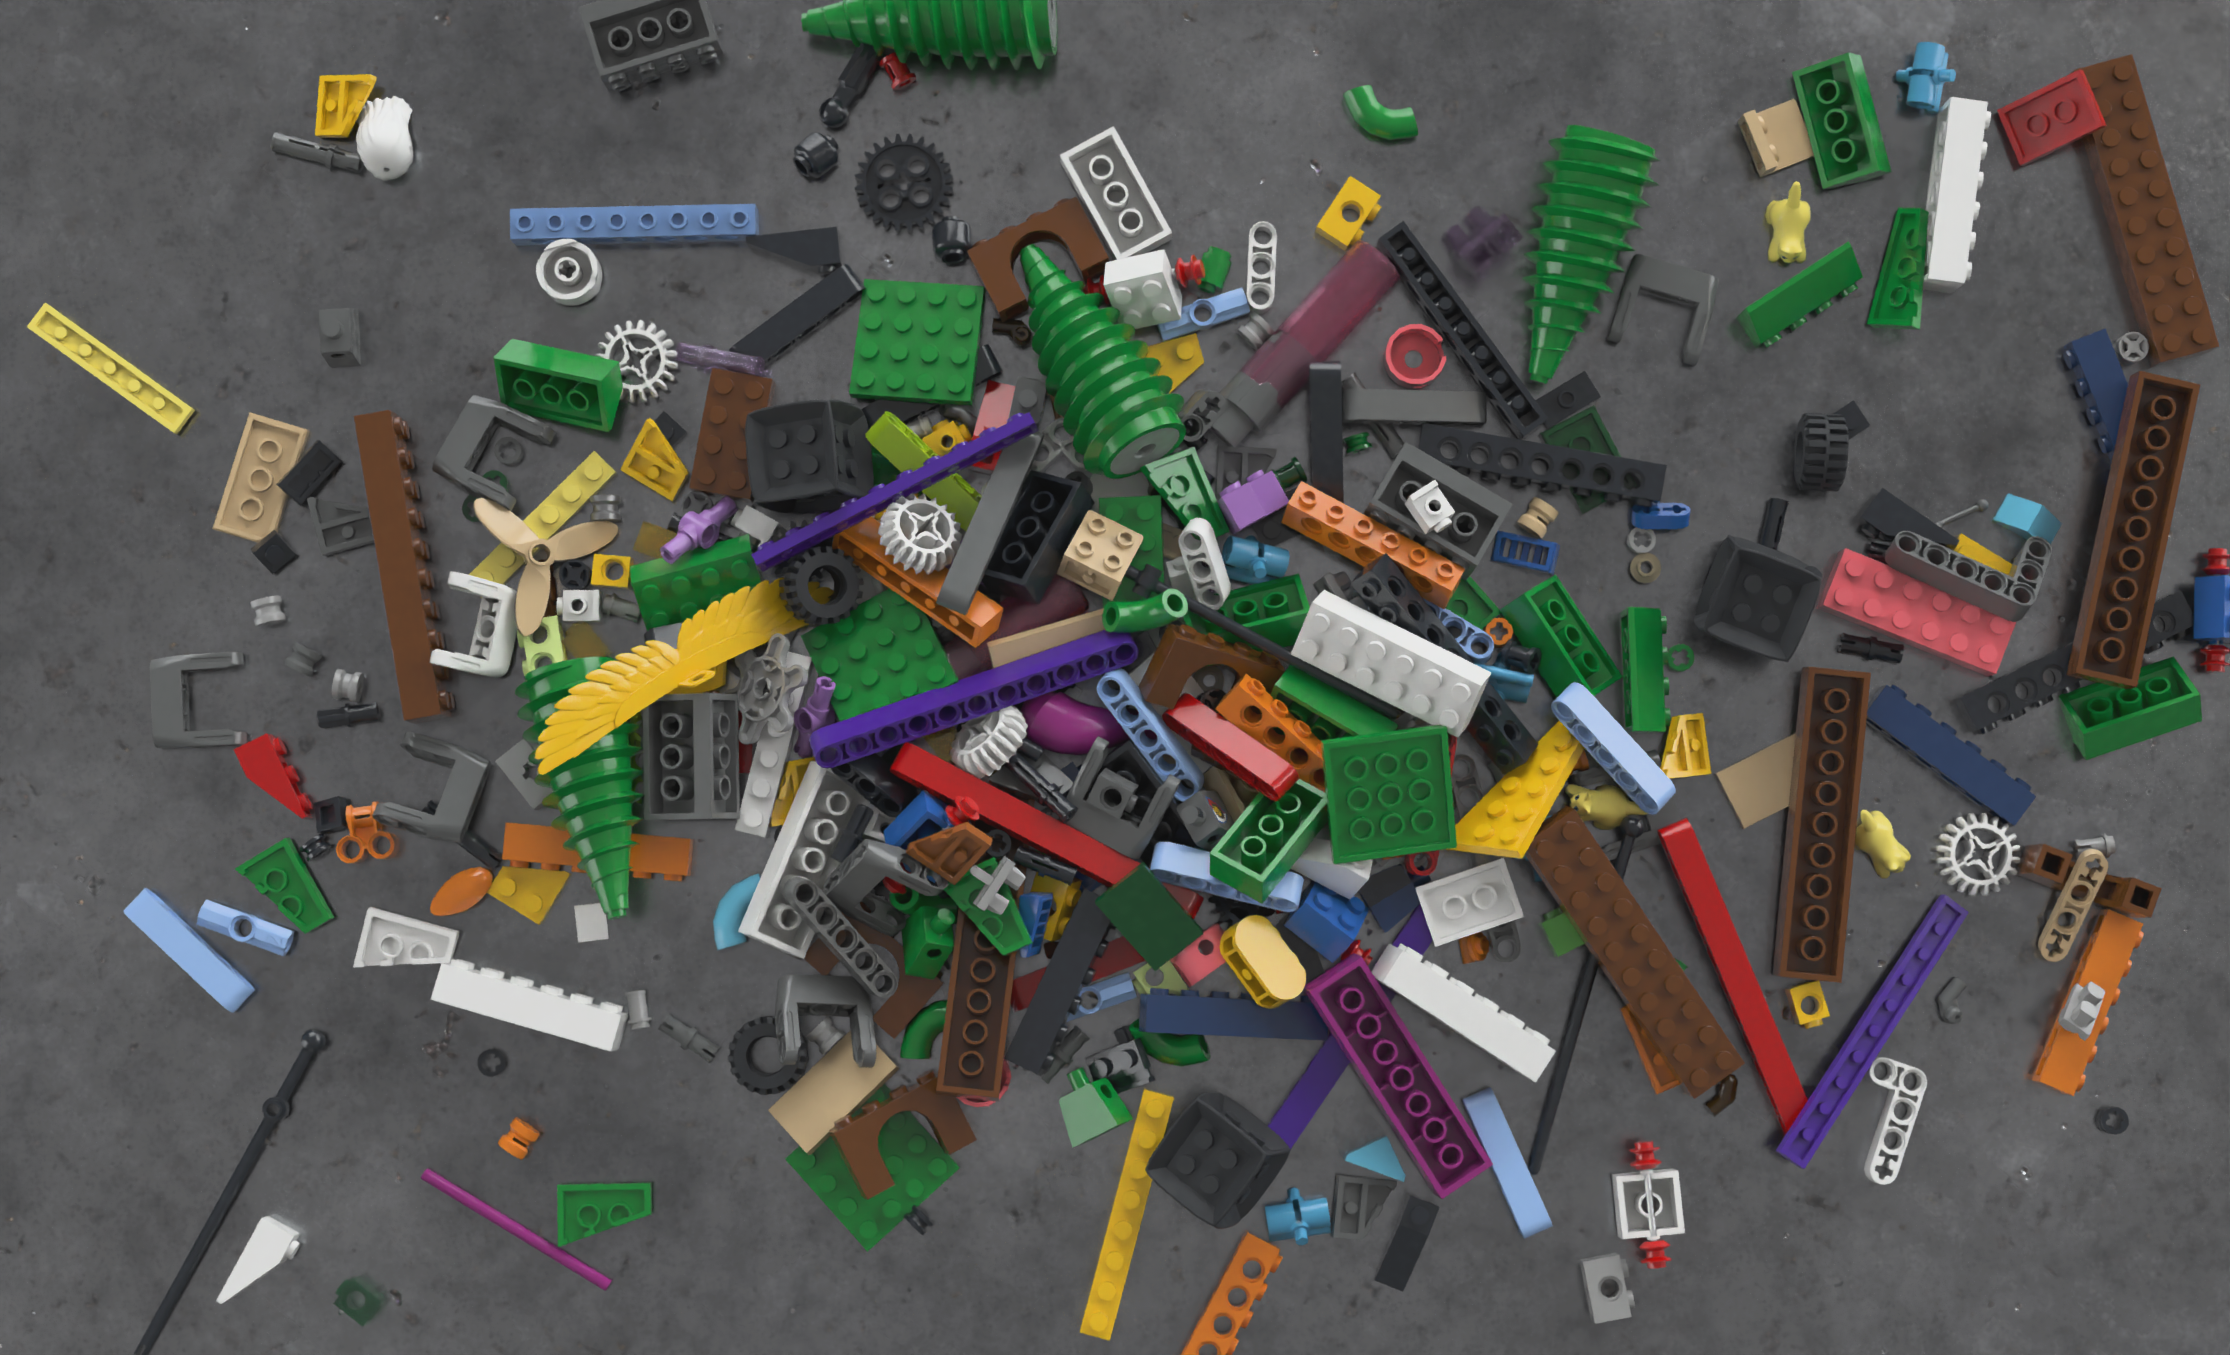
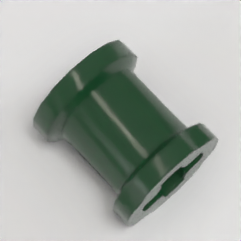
(1290, 474)

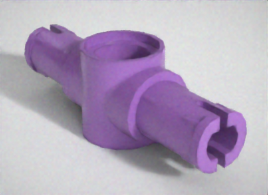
(698, 530)
(814, 715)

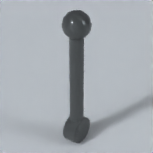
(1982, 505)

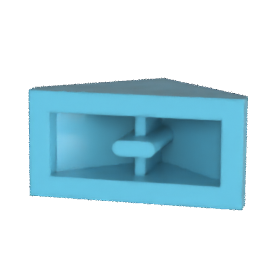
(2027, 518)
(1378, 1157)

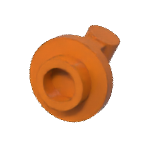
(1474, 947)

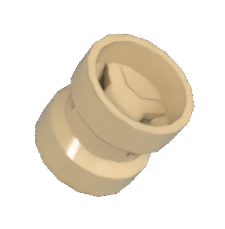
(1537, 517)

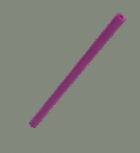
(516, 1229)

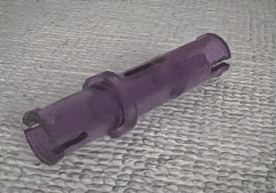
(707, 357)

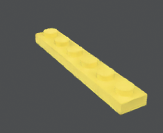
(110, 368)
(550, 516)

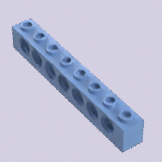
(634, 224)

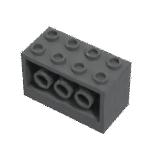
(633, 22)
(1476, 508)
(691, 757)

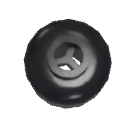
(816, 155)
(951, 239)

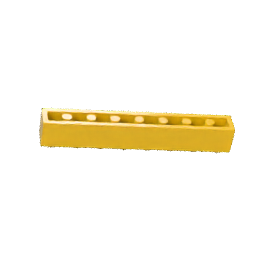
(1125, 1216)

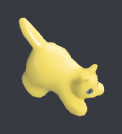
(1789, 221)
(1604, 805)
(1877, 840)

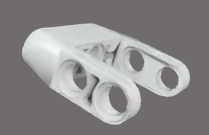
(493, 632)

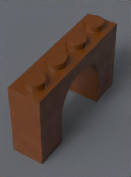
(1063, 225)
(1186, 651)
(2123, 895)
(911, 992)
(859, 1135)

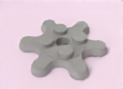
(781, 682)

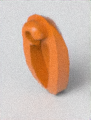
(462, 891)

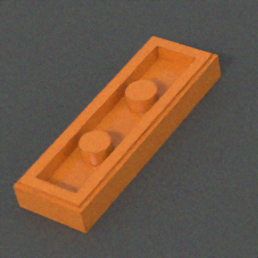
(1655, 1066)

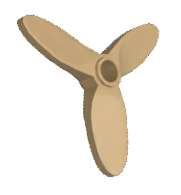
(535, 580)

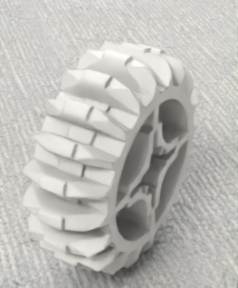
(623, 338)
(910, 518)
(988, 741)
(1970, 842)

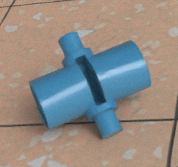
(1927, 76)
(1253, 560)
(1508, 683)
(1297, 1218)

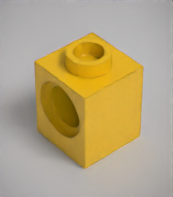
(600, 569)
(1797, 993)

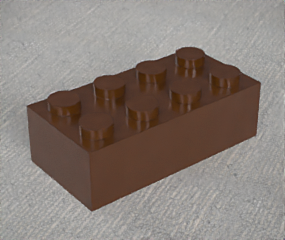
(721, 454)

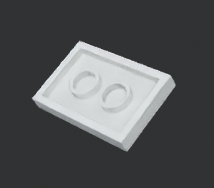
(1469, 902)

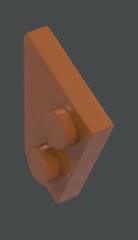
(951, 850)

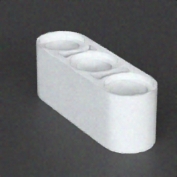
(1265, 253)
(1209, 552)

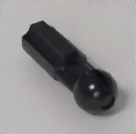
(852, 81)

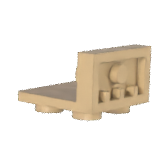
(1776, 137)
(1100, 554)

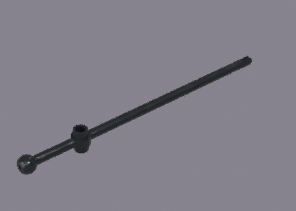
(1148, 581)
(1632, 829)
(312, 1043)

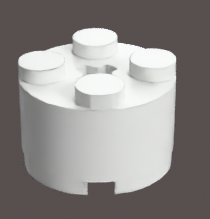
(553, 265)

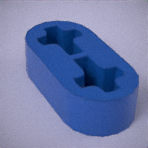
(1661, 516)

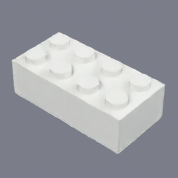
(1115, 196)

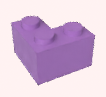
(1251, 501)

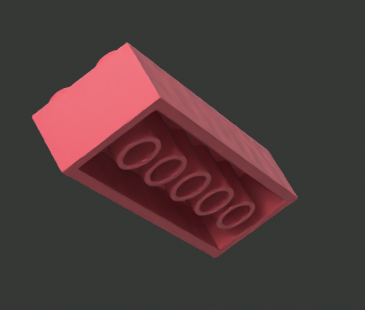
(1914, 613)

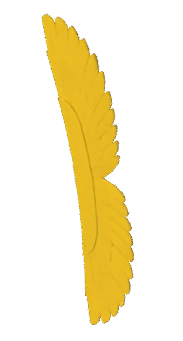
(654, 670)

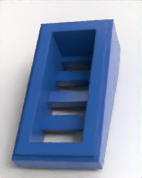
(1552, 556)
(1035, 913)

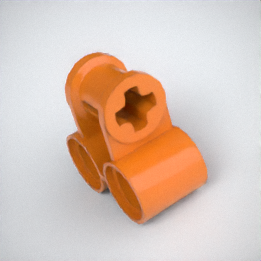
(366, 834)

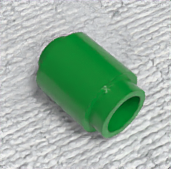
(1217, 267)

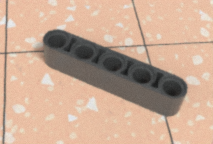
(1414, 407)
(827, 931)

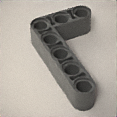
(1970, 580)

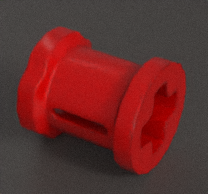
(897, 71)

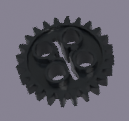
(906, 211)

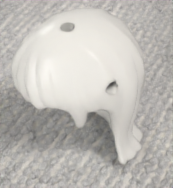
(385, 137)

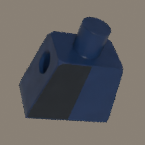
(1392, 895)

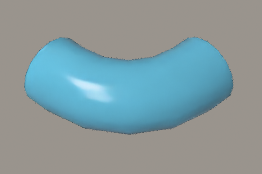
(731, 912)

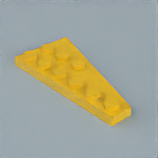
(1518, 804)

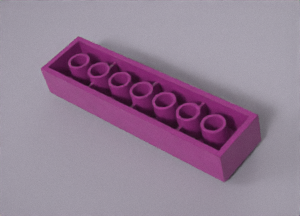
(1397, 1075)

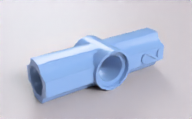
(1222, 308)
(227, 922)
(1109, 993)

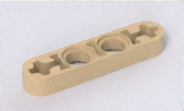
(2078, 907)

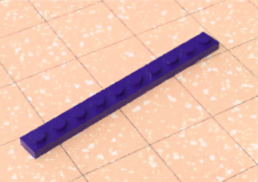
(881, 496)
(1872, 1031)

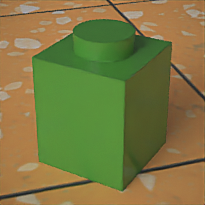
(1559, 932)

